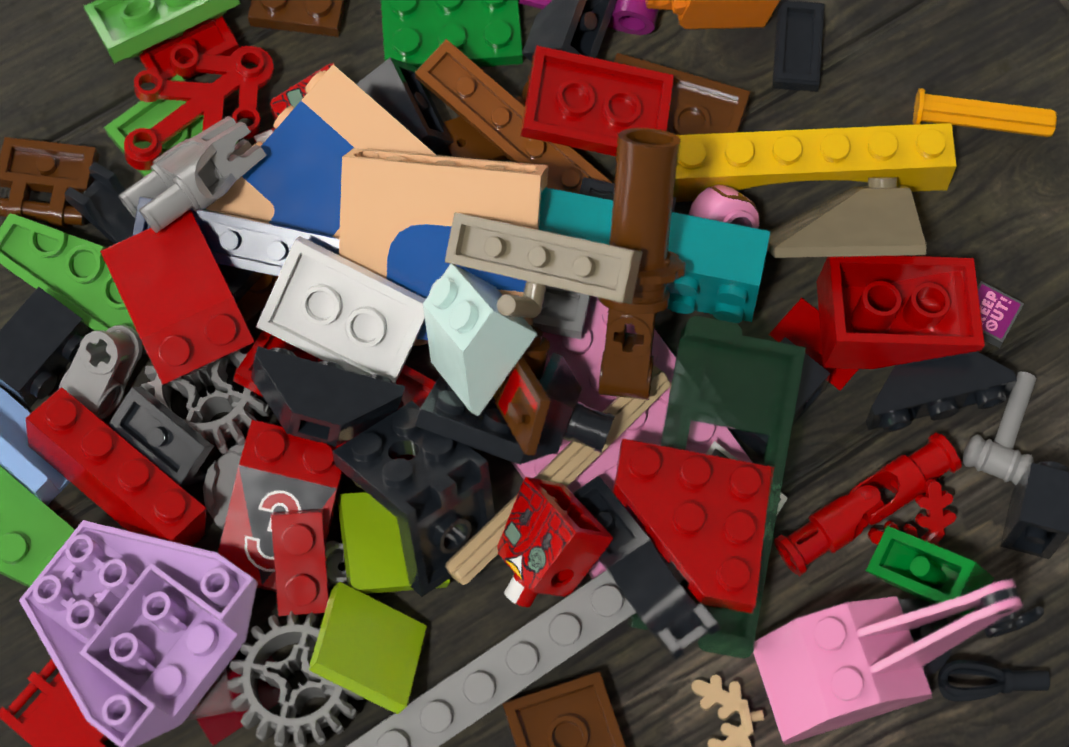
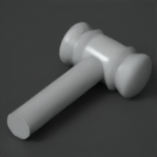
(998, 456)

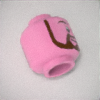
(725, 205)

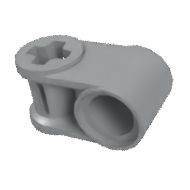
(103, 368)

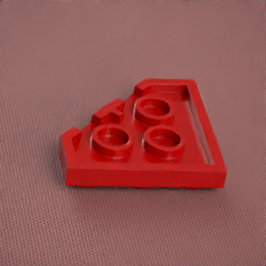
(700, 516)

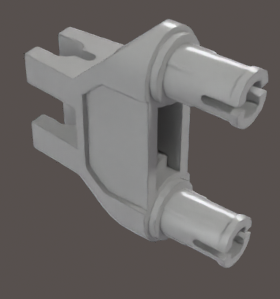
(193, 173)

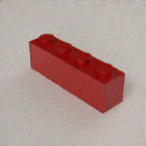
(113, 472)

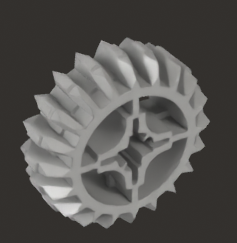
(241, 407)
(276, 674)

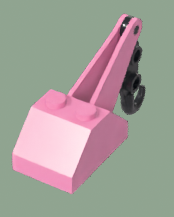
(863, 660)

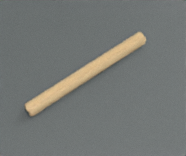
(561, 469)

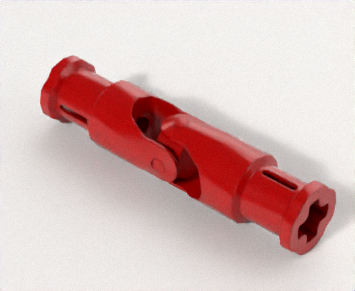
(847, 516)

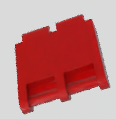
(53, 716)

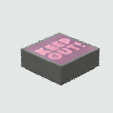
(997, 313)

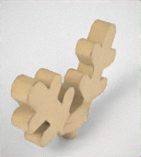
(731, 703)

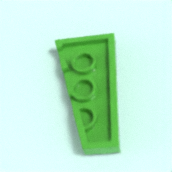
(65, 269)
(28, 532)

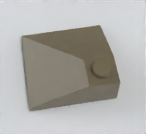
(855, 223)

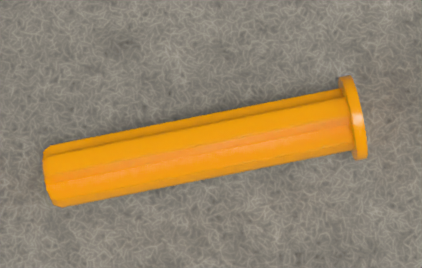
(983, 115)

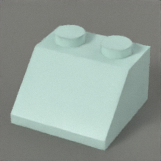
(470, 338)

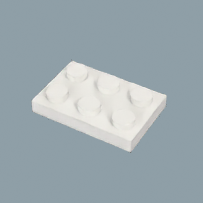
(342, 312)

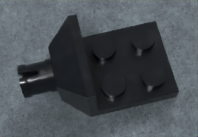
(489, 432)

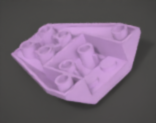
(138, 626)

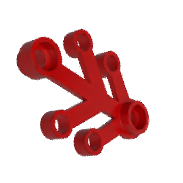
(201, 98)

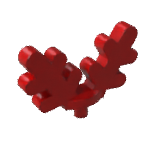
(935, 519)

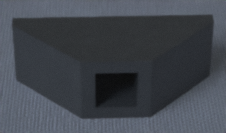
(939, 389)
(322, 398)

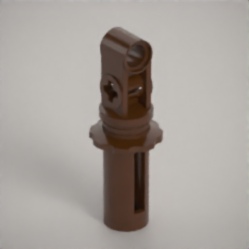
(640, 223)

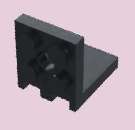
(428, 495)

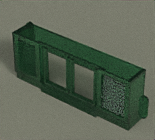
(742, 387)

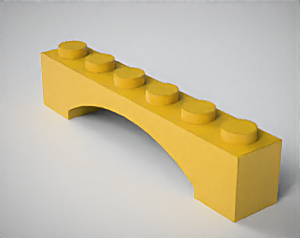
(915, 154)

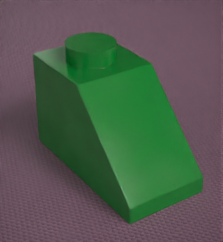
(926, 569)

